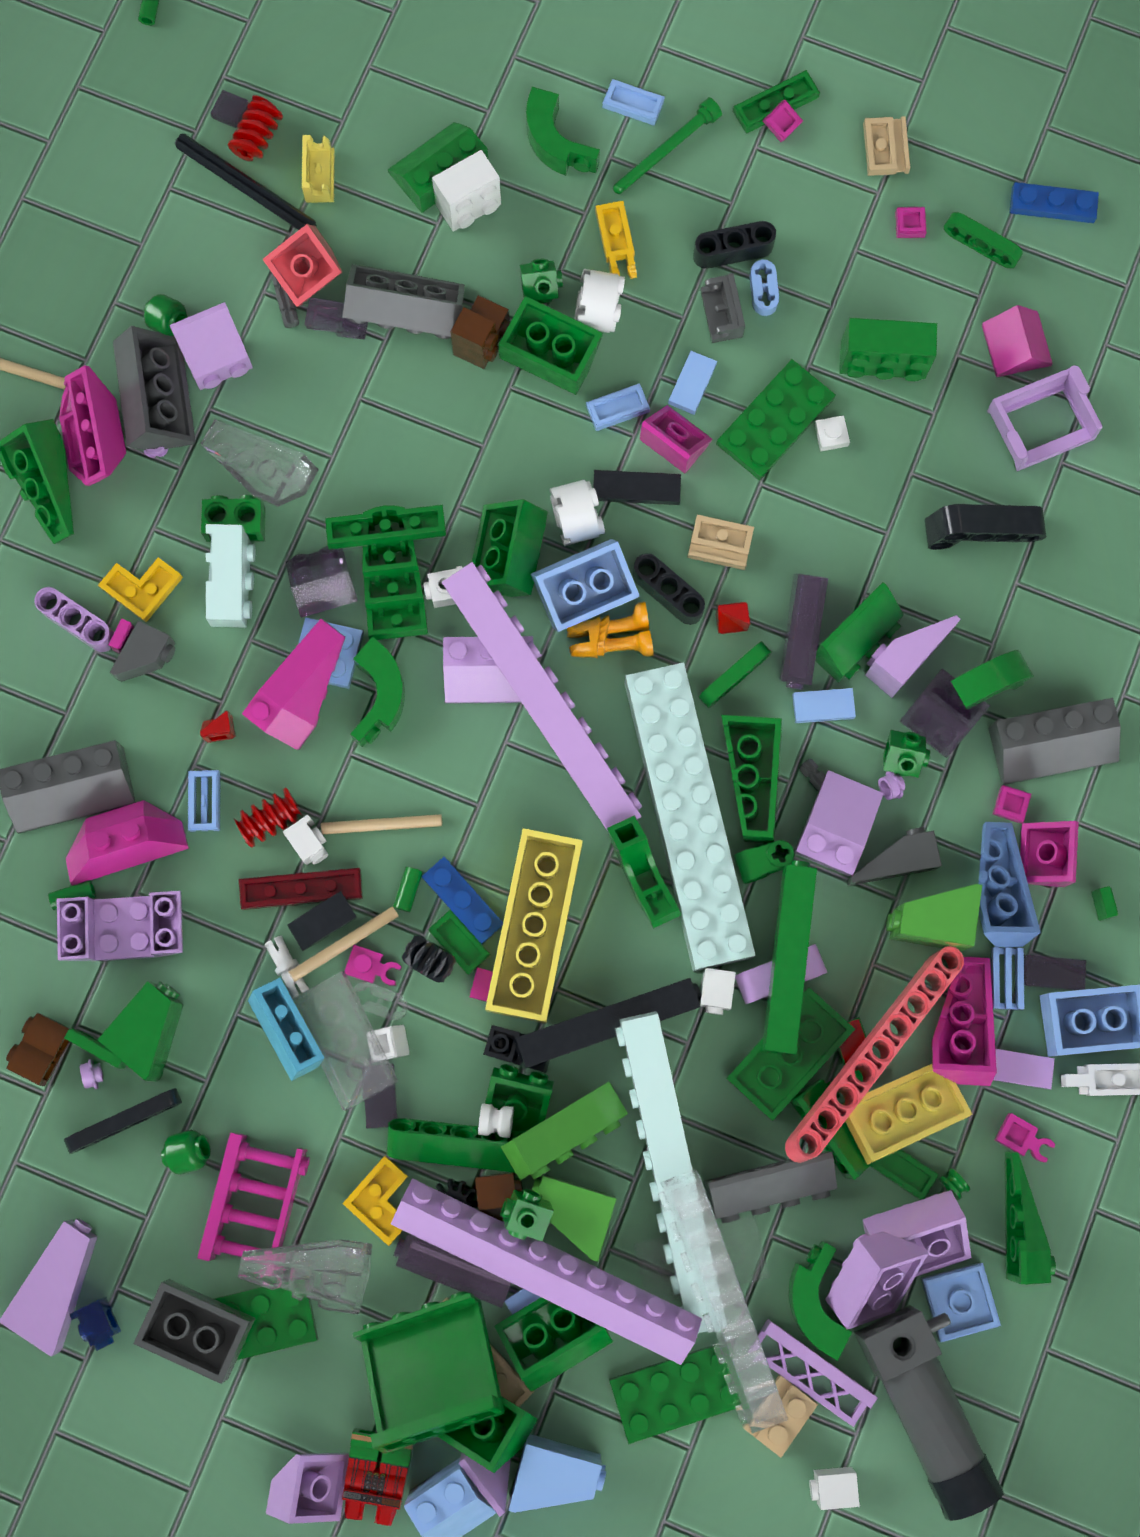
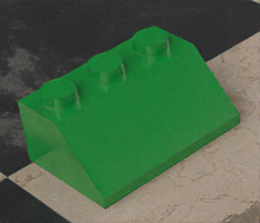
(439, 153)
(550, 345)
(510, 545)
(860, 634)
(843, 1146)
(548, 1341)
(494, 1439)

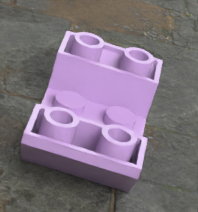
(119, 927)

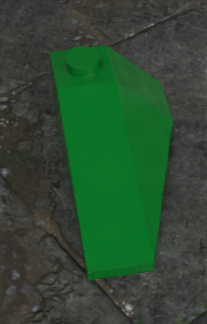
(38, 463)
(1026, 1242)

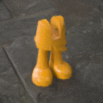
(598, 631)

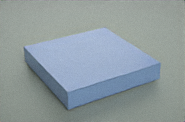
(965, 1299)

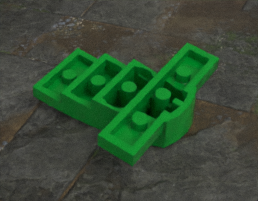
(390, 563)

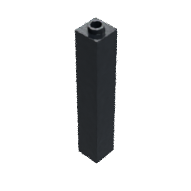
(601, 1023)

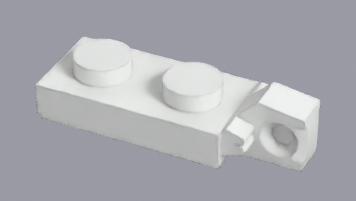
(1105, 1079)

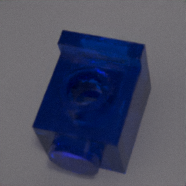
(97, 1323)

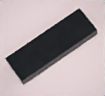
(637, 487)

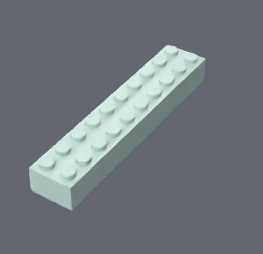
(689, 817)

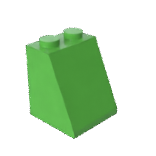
(938, 919)
(578, 1212)

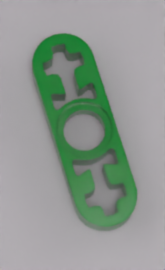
(983, 240)
(735, 674)

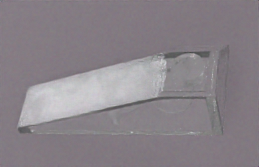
(261, 466)
(323, 1271)

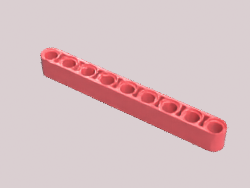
(867, 1062)

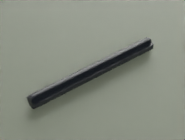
(243, 182)

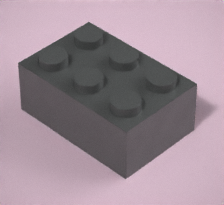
(194, 1331)

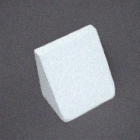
(393, 1041)

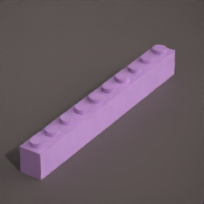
(540, 697)
(547, 1272)

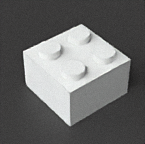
(467, 191)

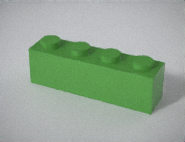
(564, 1131)

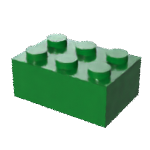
(888, 349)

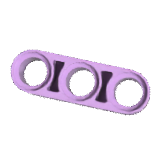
(65, 610)
(756, 981)

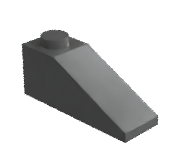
(909, 855)

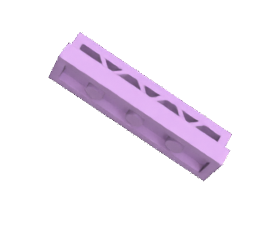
(823, 1368)

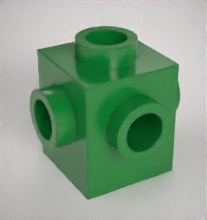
(541, 280)
(905, 753)
(526, 1215)

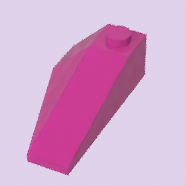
(294, 693)
(965, 1030)

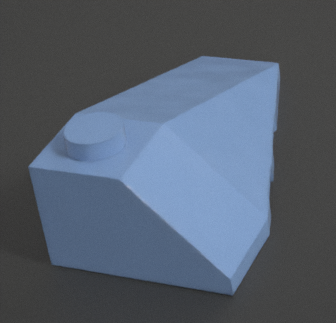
(1005, 899)

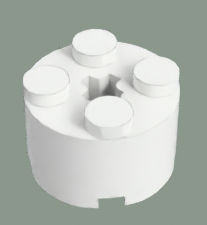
(598, 300)
(575, 512)

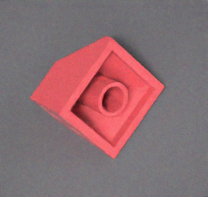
(303, 264)

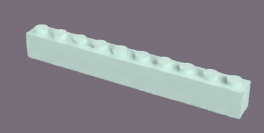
(661, 1129)

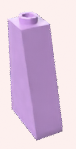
(52, 1289)

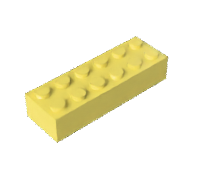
(534, 926)

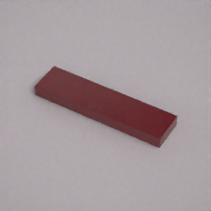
(299, 888)

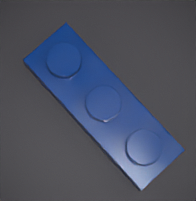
(1054, 202)
(463, 900)

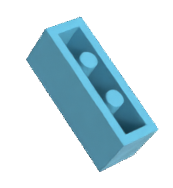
(285, 1029)

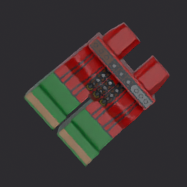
(373, 1484)

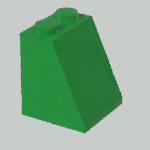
(145, 1030)

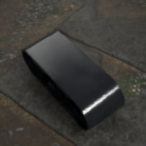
(744, 235)
(662, 576)

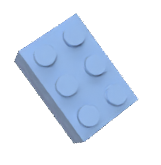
(585, 585)
(1091, 1020)

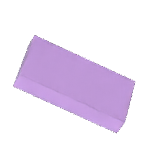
(1024, 1069)

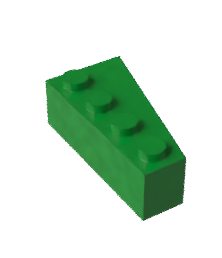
(754, 764)

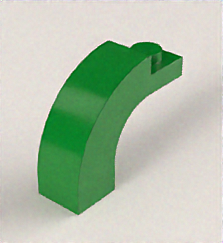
(546, 141)
(992, 678)
(389, 703)
(642, 872)
(806, 1307)

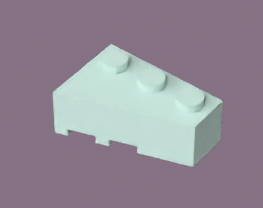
(229, 576)

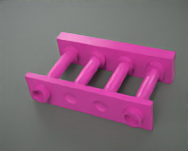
(232, 1181)

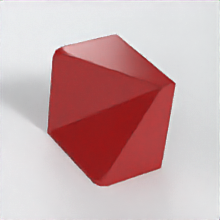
(732, 618)
(218, 729)

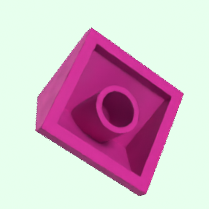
(1016, 341)
(674, 438)
(1050, 852)

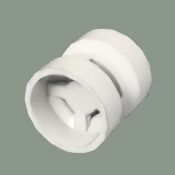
(495, 1120)

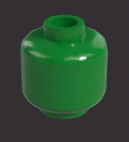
(162, 312)
(185, 1152)

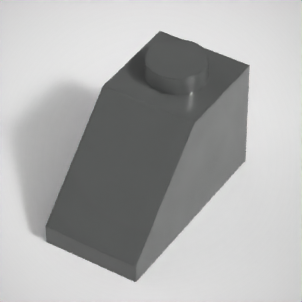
(143, 653)

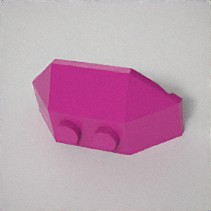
(90, 427)
(123, 840)

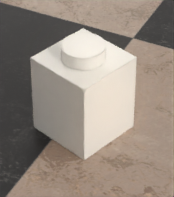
(717, 990)
(835, 1488)

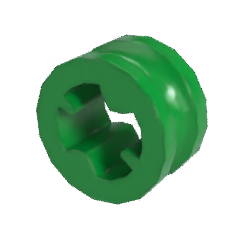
(955, 1183)

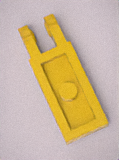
(616, 236)

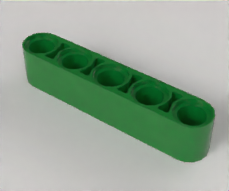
(447, 1144)

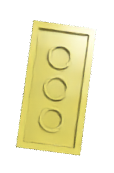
(905, 1113)

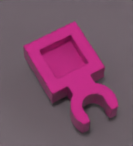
(367, 964)
(1020, 1137)

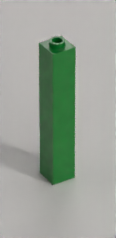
(789, 958)

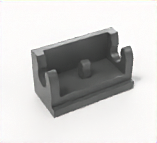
(723, 308)

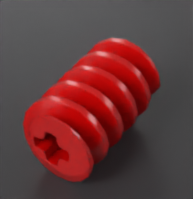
(254, 128)
(268, 818)

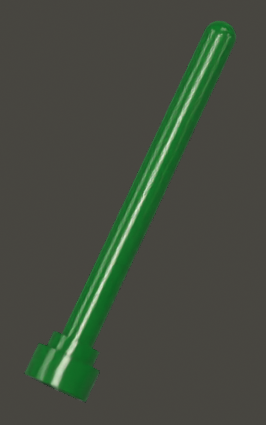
(707, 113)

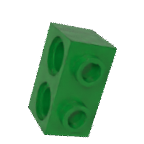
(234, 511)

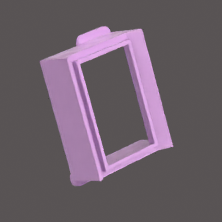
(1075, 389)

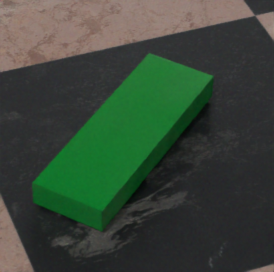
(795, 90)

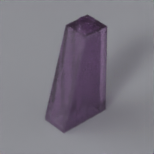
(803, 630)
(450, 1270)

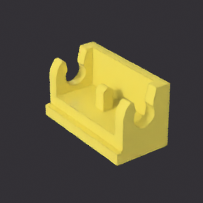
(317, 170)

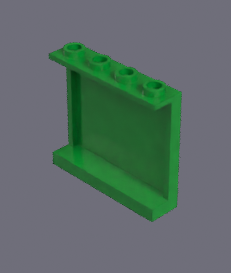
(430, 1372)

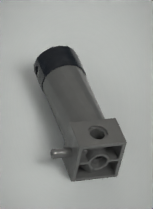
(930, 1411)

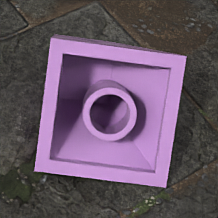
(491, 1485)
(309, 1489)

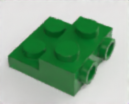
(525, 1093)

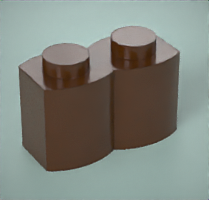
(39, 1049)

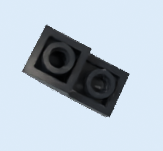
(321, 921)
(502, 1047)

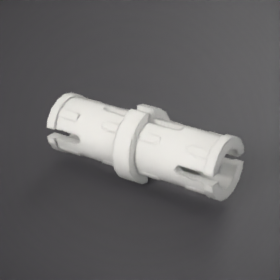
(284, 964)

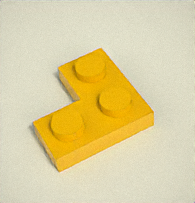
(141, 595)
(371, 1203)

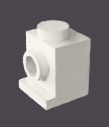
(432, 590)
(307, 841)

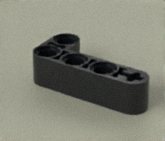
(984, 524)

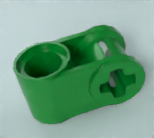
(758, 861)

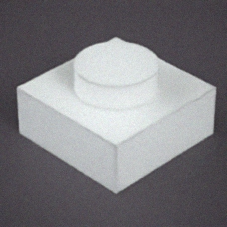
(832, 433)

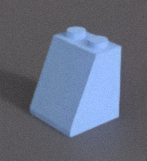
(555, 1475)
(447, 1504)

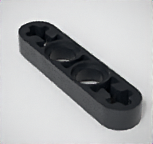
(122, 1121)

